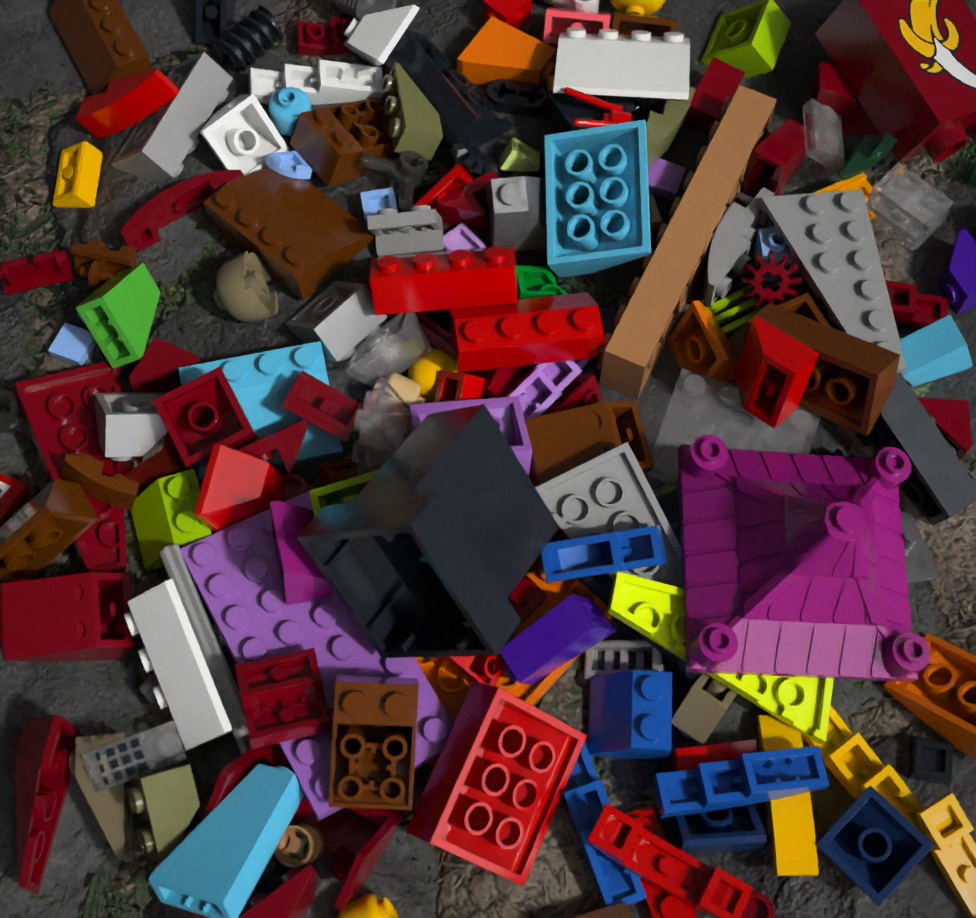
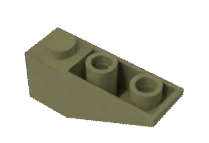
(412, 118)

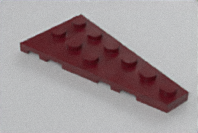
(64, 421)

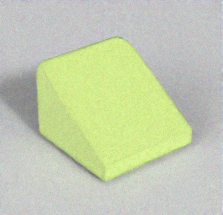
(519, 157)

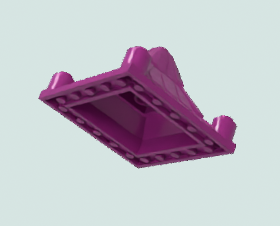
(795, 564)

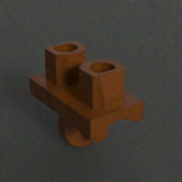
(99, 263)

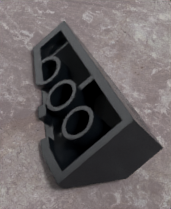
(563, 109)

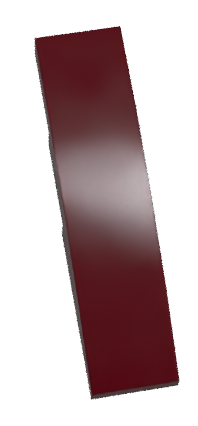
(913, 308)

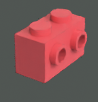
(559, 19)

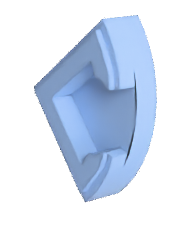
(289, 164)

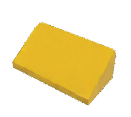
(78, 176)

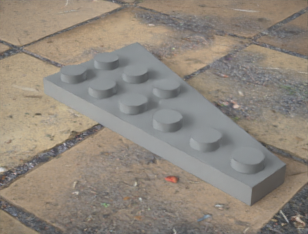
(608, 498)

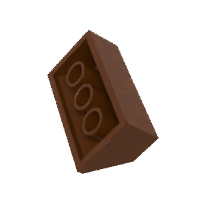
(99, 41)
(849, 375)

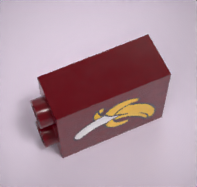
(909, 70)

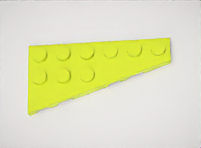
(659, 614)

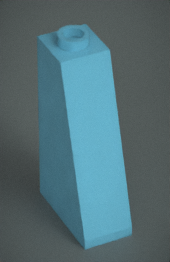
(231, 846)

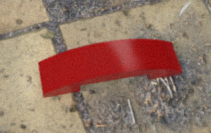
(667, 866)

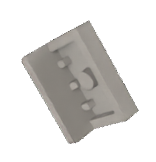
(407, 231)

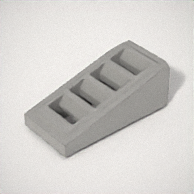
(639, 647)

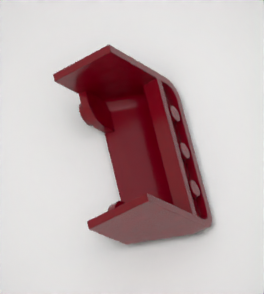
(352, 834)

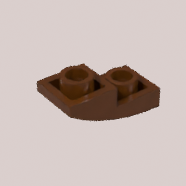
(111, 489)

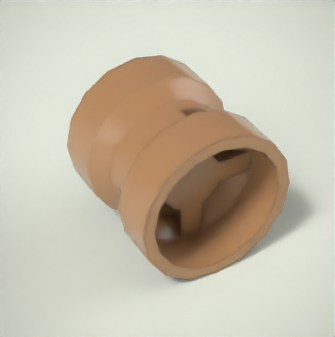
(291, 845)

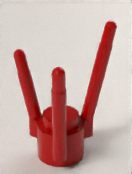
(614, 116)

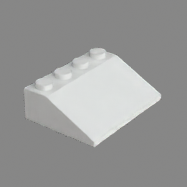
(623, 63)

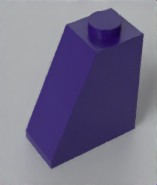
(555, 639)

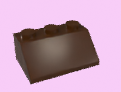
(43, 529)

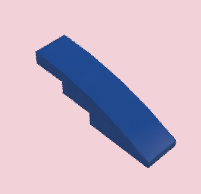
(740, 782)
(584, 801)

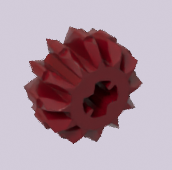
(774, 268)

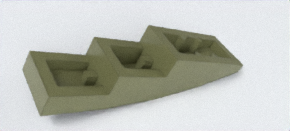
(664, 127)

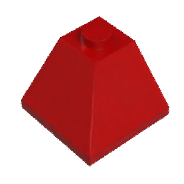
(235, 488)

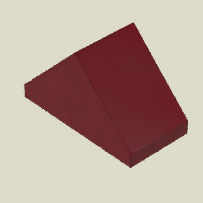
(160, 367)
(952, 420)

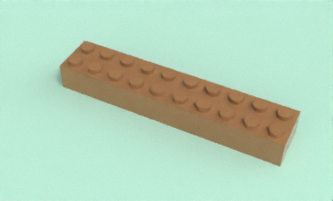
(683, 244)

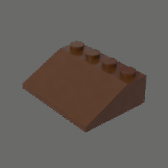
(288, 226)

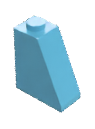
(935, 352)

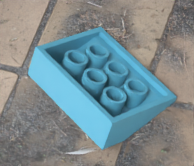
(597, 198)
(262, 386)

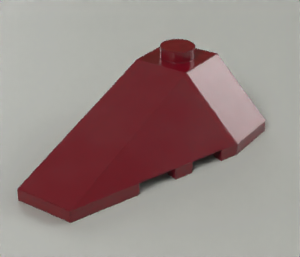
(41, 789)

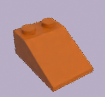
(944, 694)

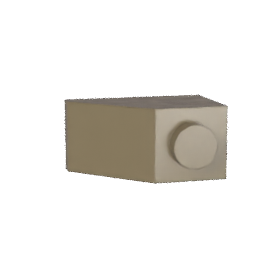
(703, 708)

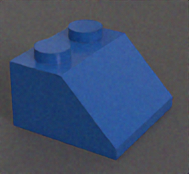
(631, 715)

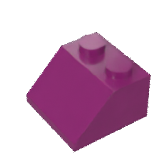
(298, 572)

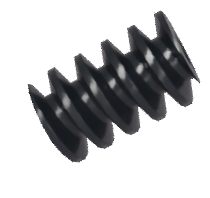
(247, 38)

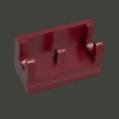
(715, 86)
(322, 406)

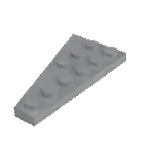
(839, 261)

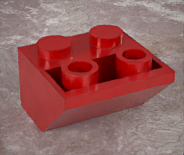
(772, 372)

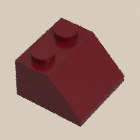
(204, 415)

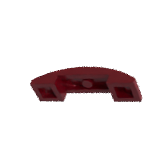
(172, 204)

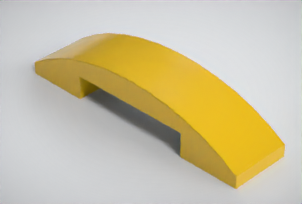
(953, 847)

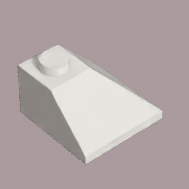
(378, 33)
(243, 135)

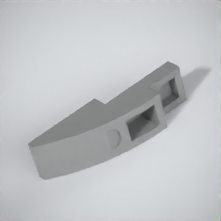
(731, 246)

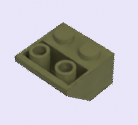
(164, 809)

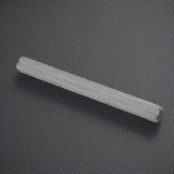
(208, 643)

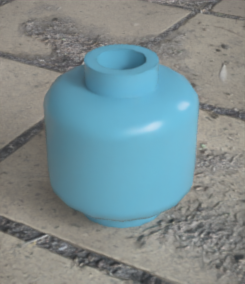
(286, 108)

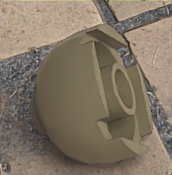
(243, 289)

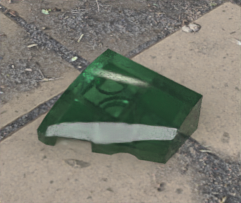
(865, 155)

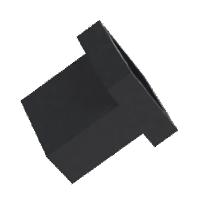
(436, 541)

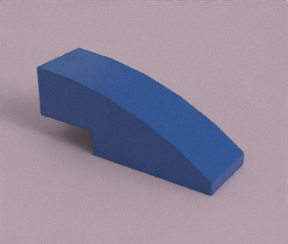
(603, 553)

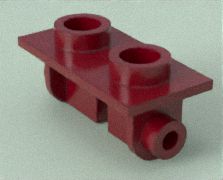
(36, 272)
(578, 393)

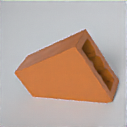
(508, 54)

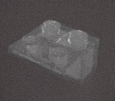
(382, 427)

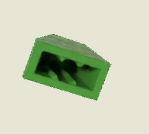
(122, 314)

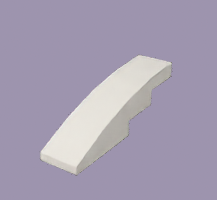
(326, 84)

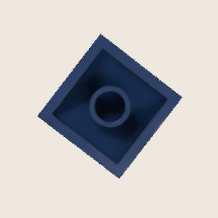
(719, 831)
(874, 845)

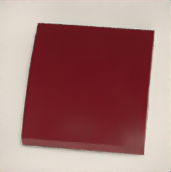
(283, 698)

